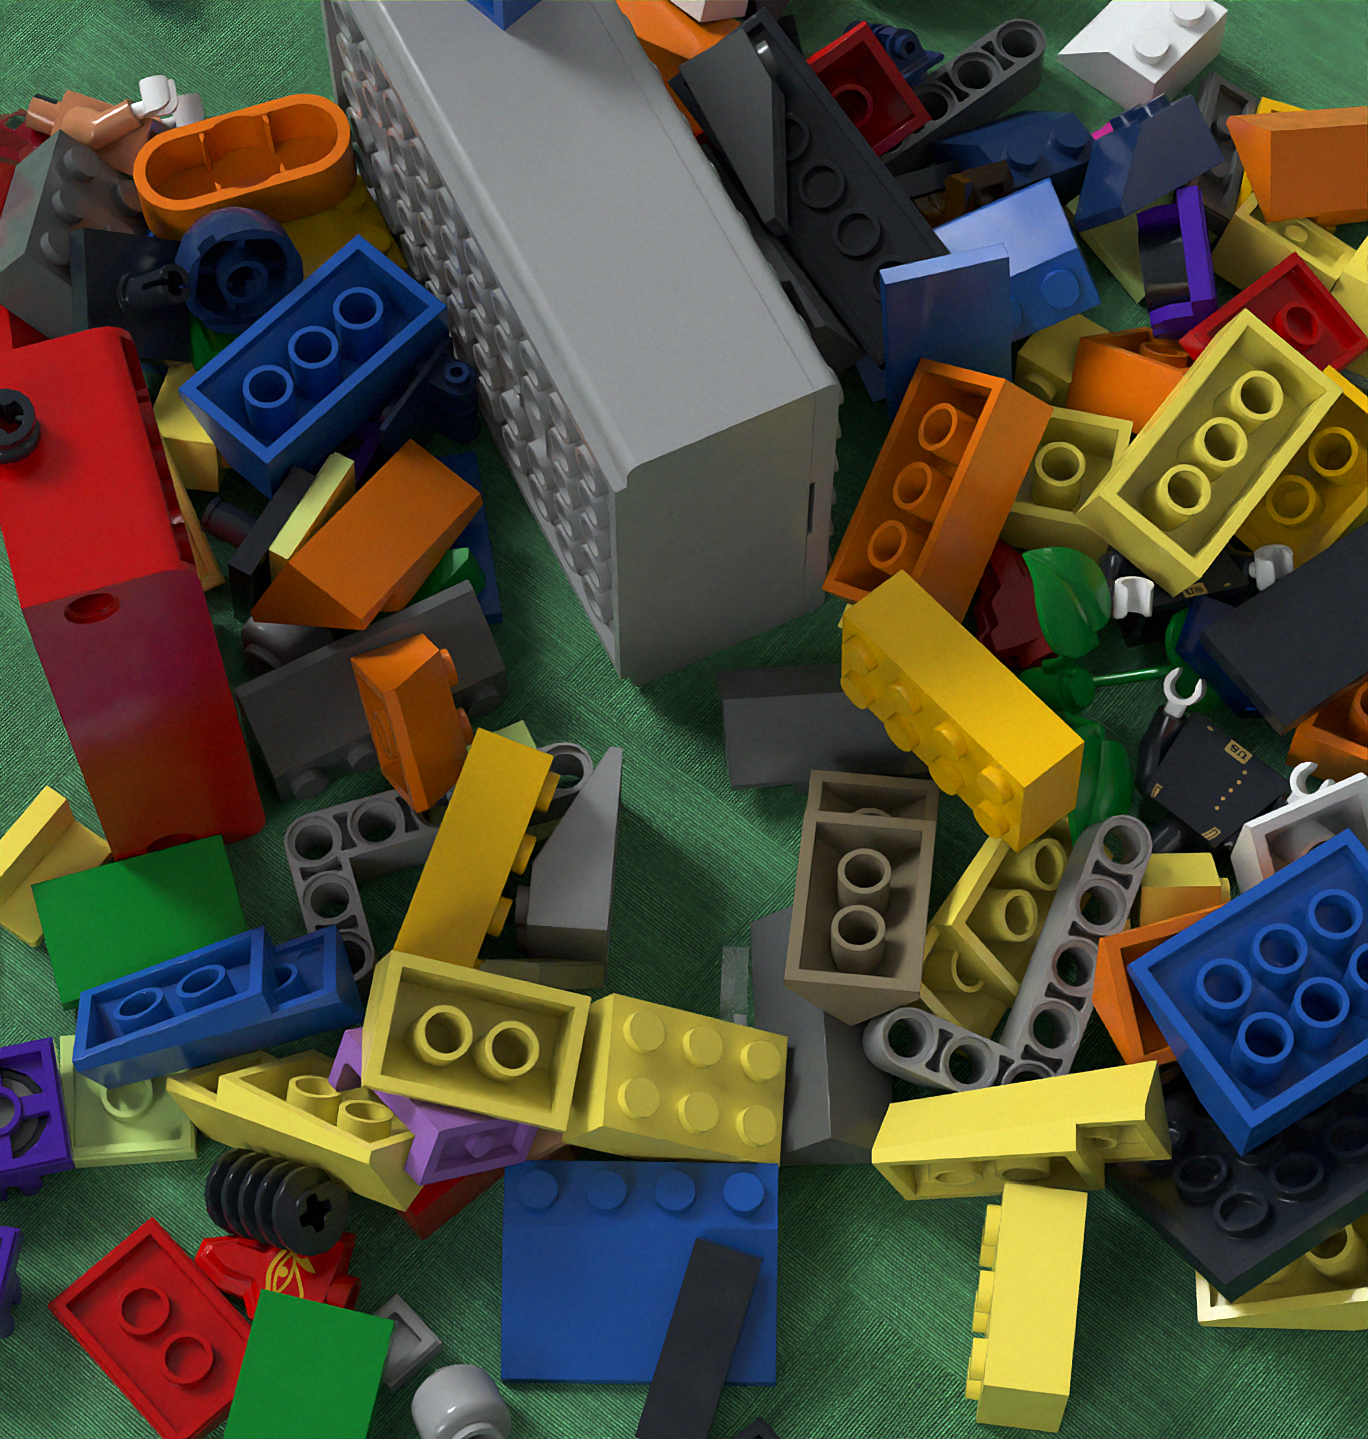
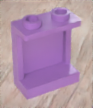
(446, 1138)

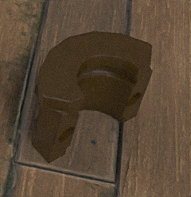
(966, 193)

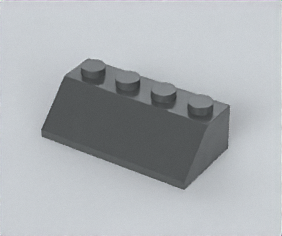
(309, 713)

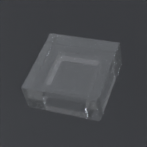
(734, 985)

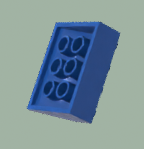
(1270, 994)
(603, 1256)

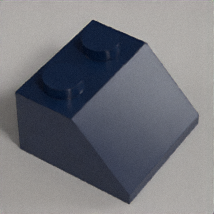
(1032, 144)
(1144, 158)

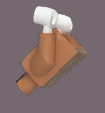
(117, 130)

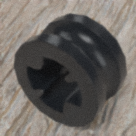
(22, 442)

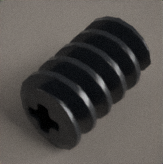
(276, 1202)

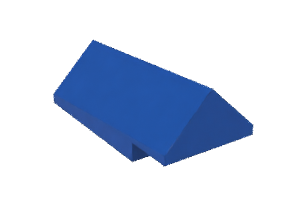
(215, 1006)

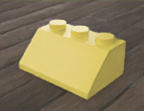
(472, 1040)

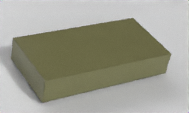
(549, 972)

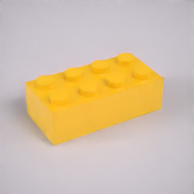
(960, 711)
(476, 851)

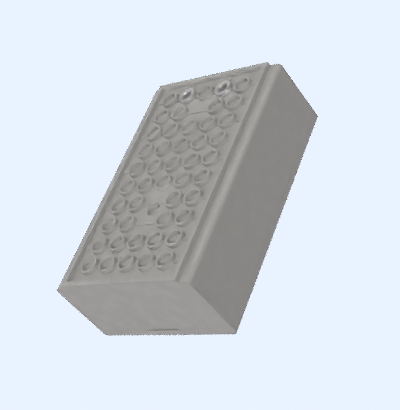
(609, 311)

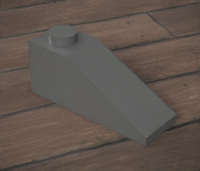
(748, 117)

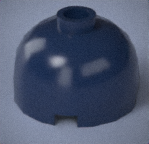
(237, 267)

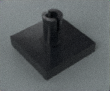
(132, 286)
(252, 538)

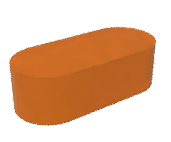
(269, 157)

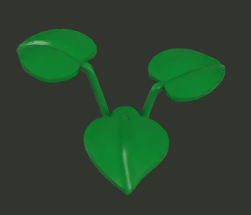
(1070, 608)

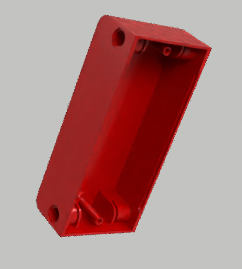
(120, 601)

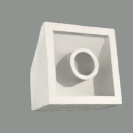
(1146, 47)
(1298, 828)

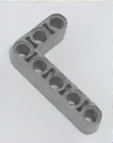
(356, 859)
(1041, 987)

